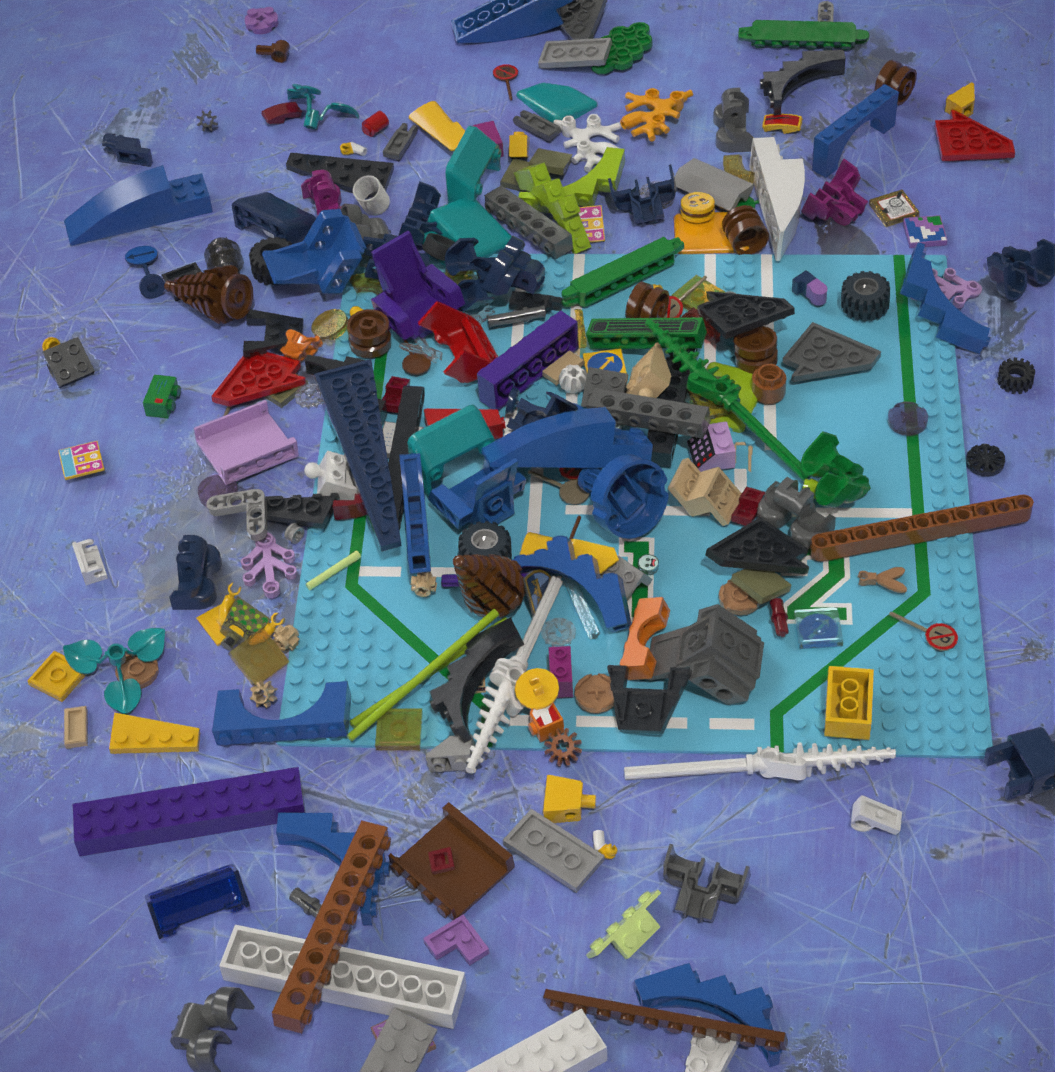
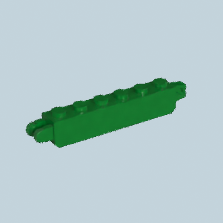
(803, 34)
(622, 272)

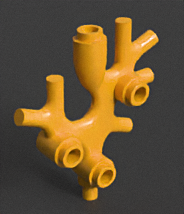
(656, 118)

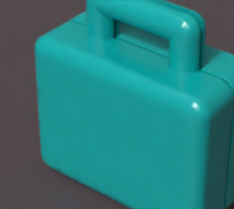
(556, 101)
(470, 220)

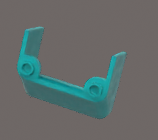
(468, 164)
(448, 440)

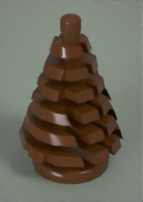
(215, 293)
(489, 583)

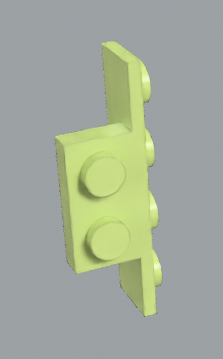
(631, 931)

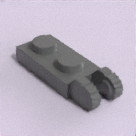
(537, 125)
(400, 141)

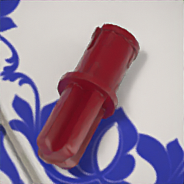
(779, 617)

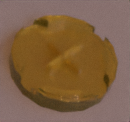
(330, 324)

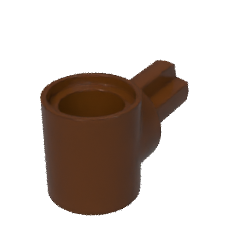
(277, 50)

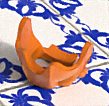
(299, 345)

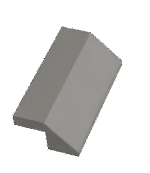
(722, 186)

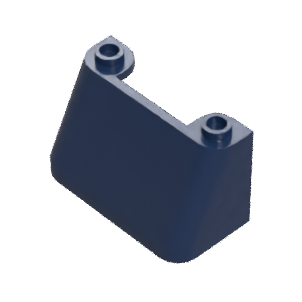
(273, 216)

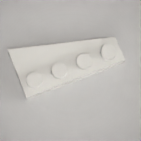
(710, 1054)

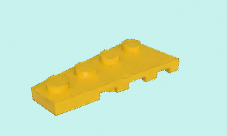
(146, 735)

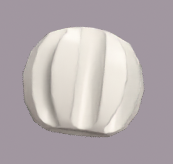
(572, 379)

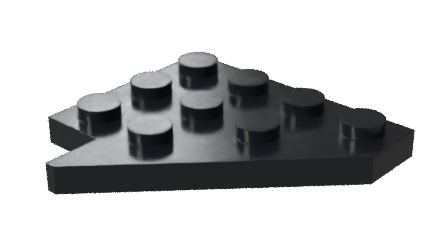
(742, 313)
(760, 548)

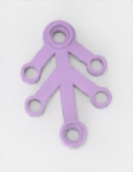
(969, 289)
(270, 587)

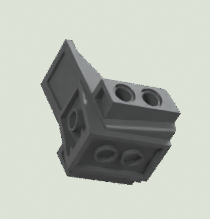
(717, 649)

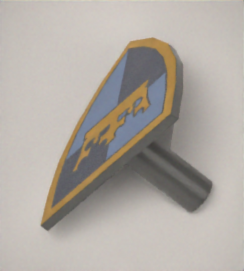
(535, 586)

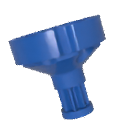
(626, 495)

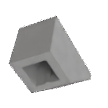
(450, 755)

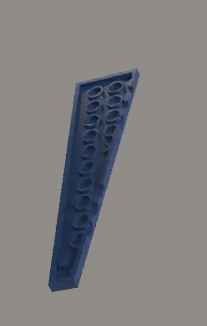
(356, 418)

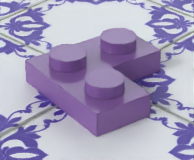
(457, 935)

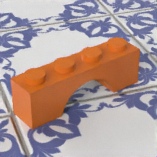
(649, 618)

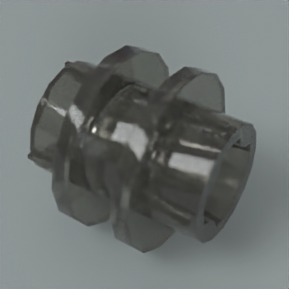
(223, 252)

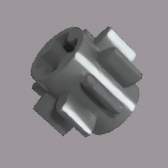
(208, 116)

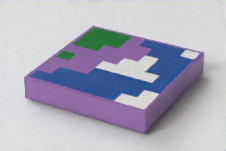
(925, 230)

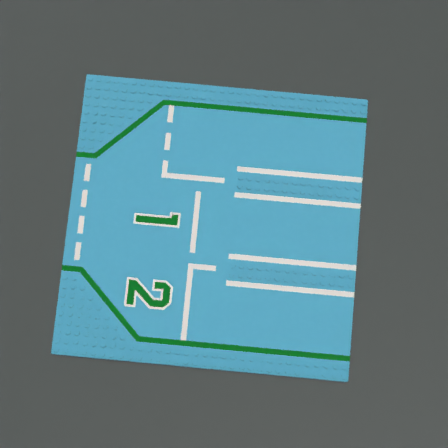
(925, 701)

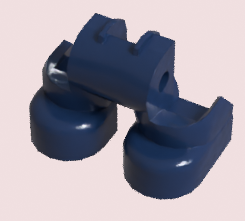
(425, 201)
(646, 208)
(461, 259)
(514, 269)
(1006, 272)
(530, 413)
(194, 563)

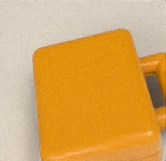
(703, 237)

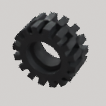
(1016, 383)

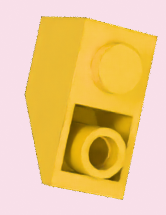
(961, 100)
(519, 145)

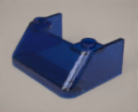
(196, 898)

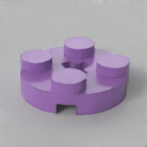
(266, 15)

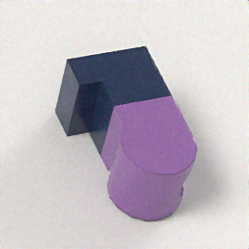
(810, 287)

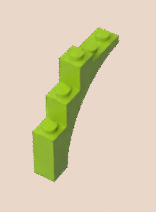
(587, 187)
(562, 206)

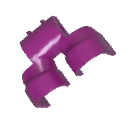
(842, 186)
(322, 190)

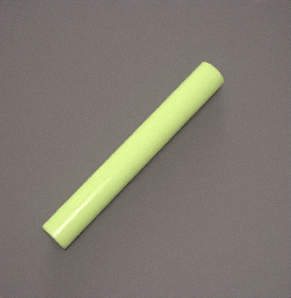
(333, 570)

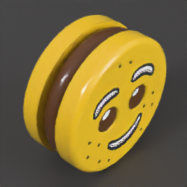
(697, 207)

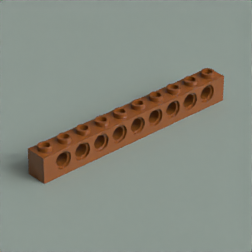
(338, 908)

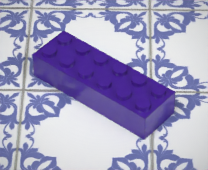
(527, 359)

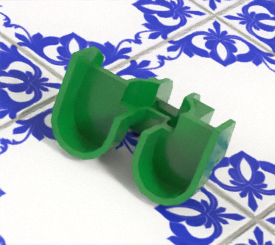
(840, 477)

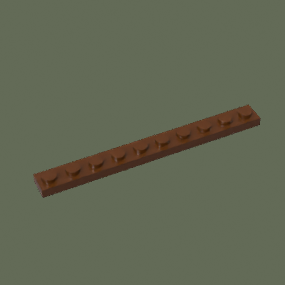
(673, 1021)

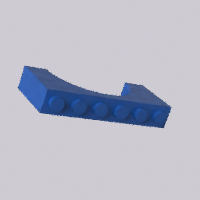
(829, 144)
(324, 719)

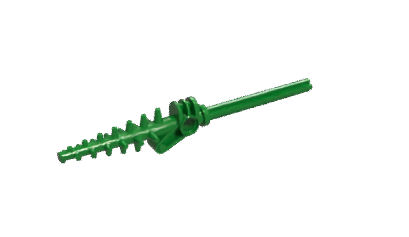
(721, 392)

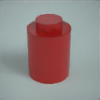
(375, 123)

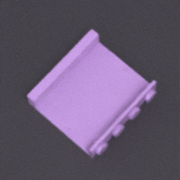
(244, 443)

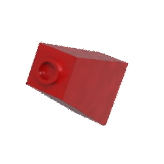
(494, 421)

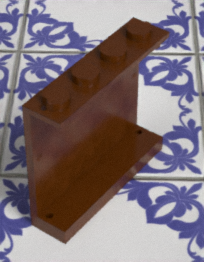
(477, 862)

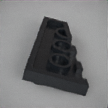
(303, 511)

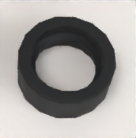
(437, 245)

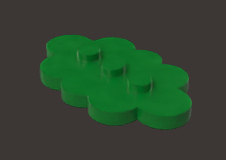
(626, 47)

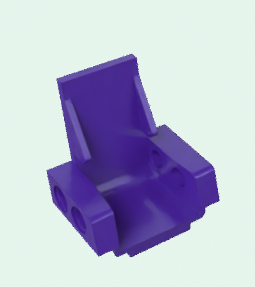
(410, 286)

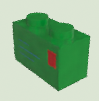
(161, 396)

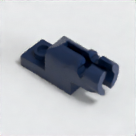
(127, 150)

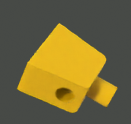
(565, 799)

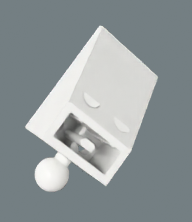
(333, 476)

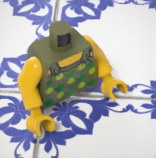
(242, 620)

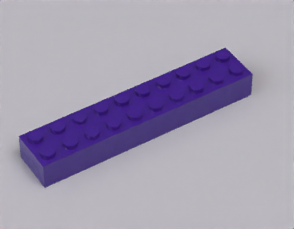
(186, 811)

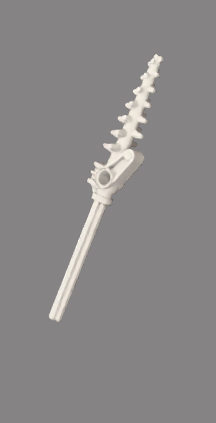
(505, 676)
(768, 762)

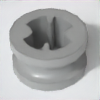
(294, 533)

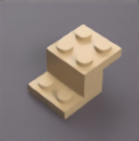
(704, 491)

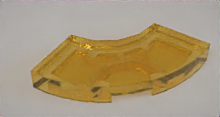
(734, 166)
(361, 284)
(581, 328)

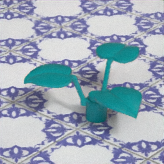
(312, 116)
(120, 694)

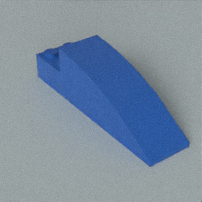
(507, 20)
(138, 204)
(568, 441)

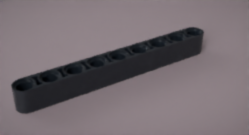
(406, 425)

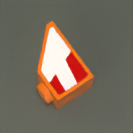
(545, 722)

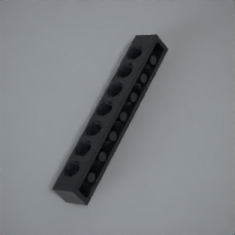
(664, 442)

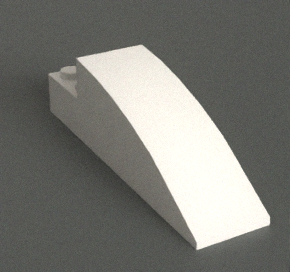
(779, 191)

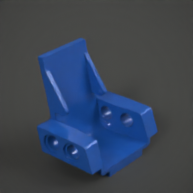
(324, 256)
(481, 496)

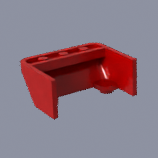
(464, 338)

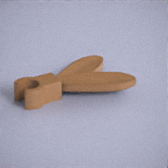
(884, 578)

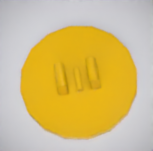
(537, 688)

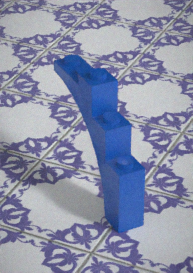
(415, 513)
(606, 591)
(322, 835)
(682, 989)

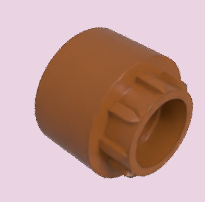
(769, 384)

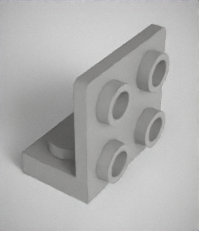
(630, 574)

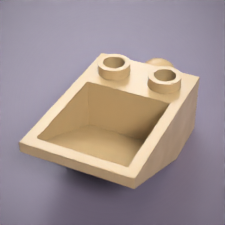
(650, 374)

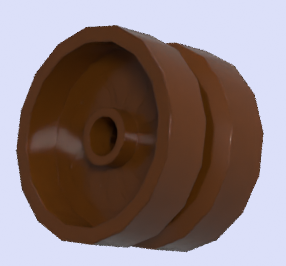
(897, 77)
(647, 302)
(369, 333)
(755, 349)

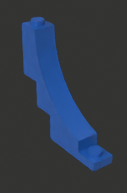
(953, 324)

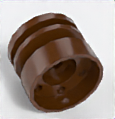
(745, 228)

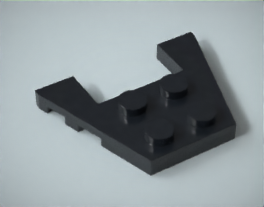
(274, 331)
(645, 709)

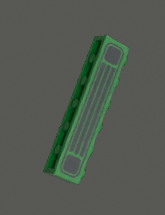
(633, 334)

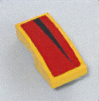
(786, 122)

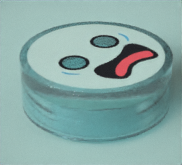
(648, 564)

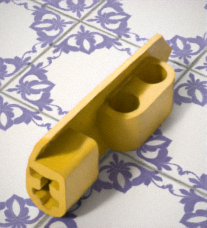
(438, 124)
(605, 555)

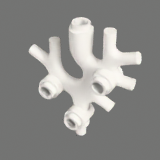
(581, 138)

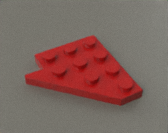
(969, 140)
(258, 377)

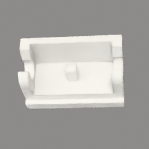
(89, 562)

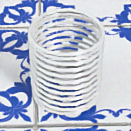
(370, 206)

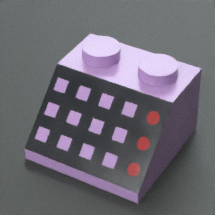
(714, 449)

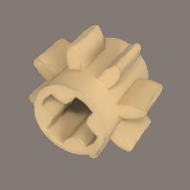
(423, 584)
(286, 637)
(258, 695)

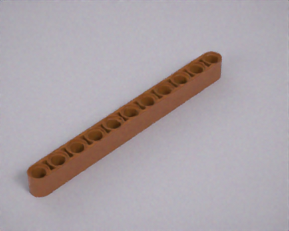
(921, 527)

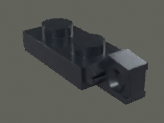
(523, 299)

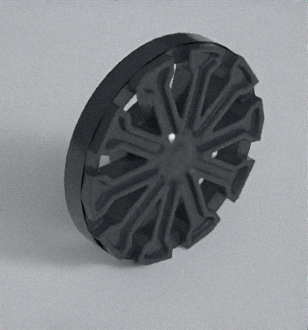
(985, 460)

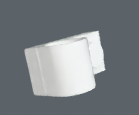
(870, 814)

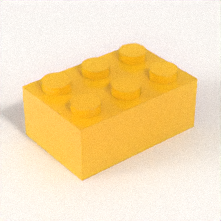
(849, 702)

